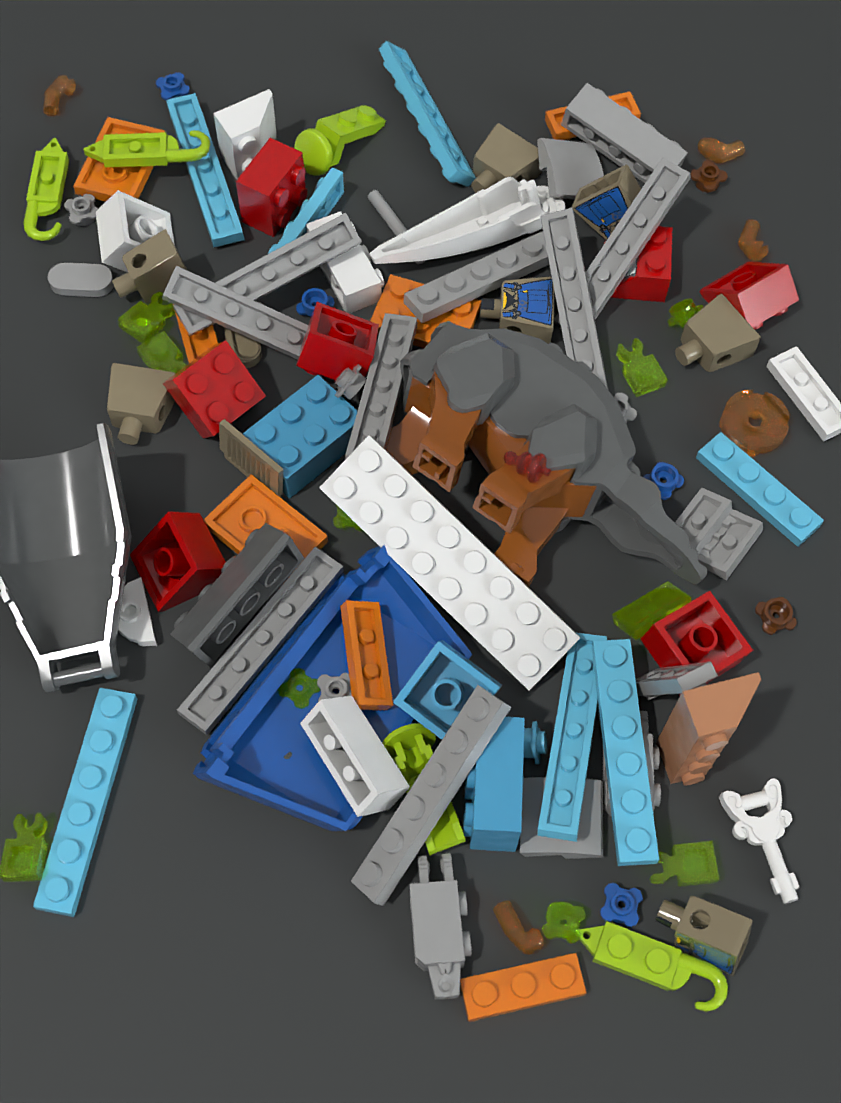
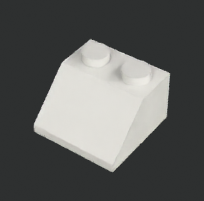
(245, 130)
(125, 224)

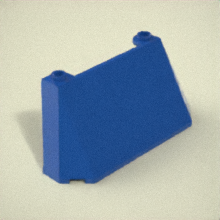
(263, 727)

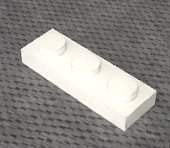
(807, 392)

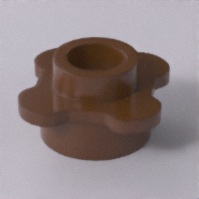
(708, 176)
(779, 606)

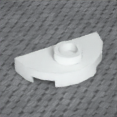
(135, 615)

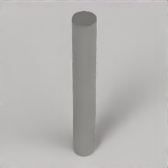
(387, 214)

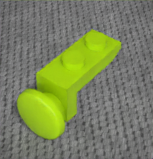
(325, 143)
(411, 751)

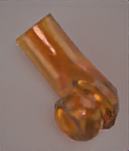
(54, 92)
(718, 151)
(748, 243)
(514, 931)

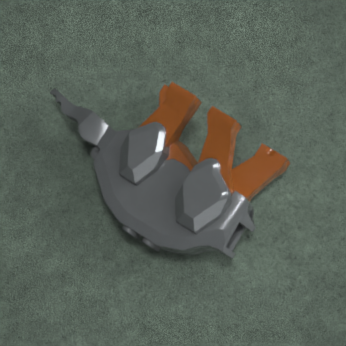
(523, 395)

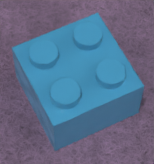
(442, 688)

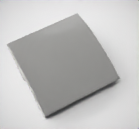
(568, 166)
(718, 532)
(590, 831)

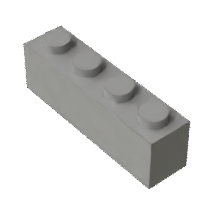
(619, 133)

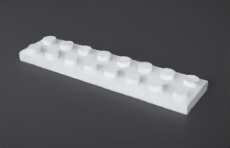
(449, 562)

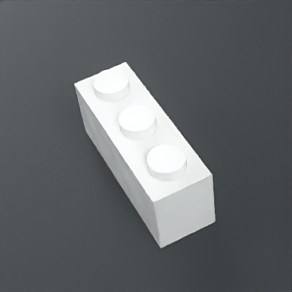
(351, 274)
(354, 755)

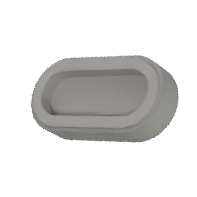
(80, 279)

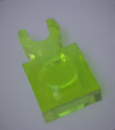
(145, 320)
(161, 353)
(641, 372)
(26, 855)
(691, 864)

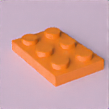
(105, 182)
(393, 303)
(253, 506)

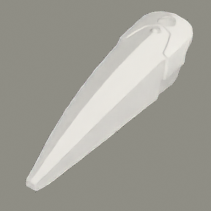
(473, 224)

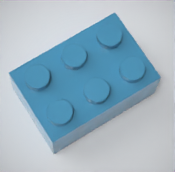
(305, 433)
(496, 790)

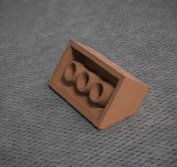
(702, 727)

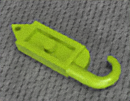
(145, 149)
(46, 189)
(651, 961)

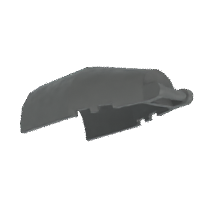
(66, 557)

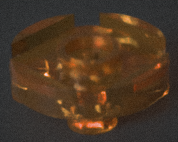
(750, 438)

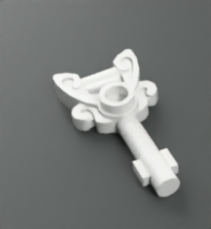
(764, 831)

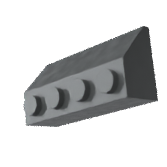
(237, 594)

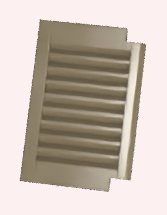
(249, 458)

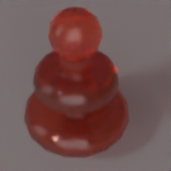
(534, 467)

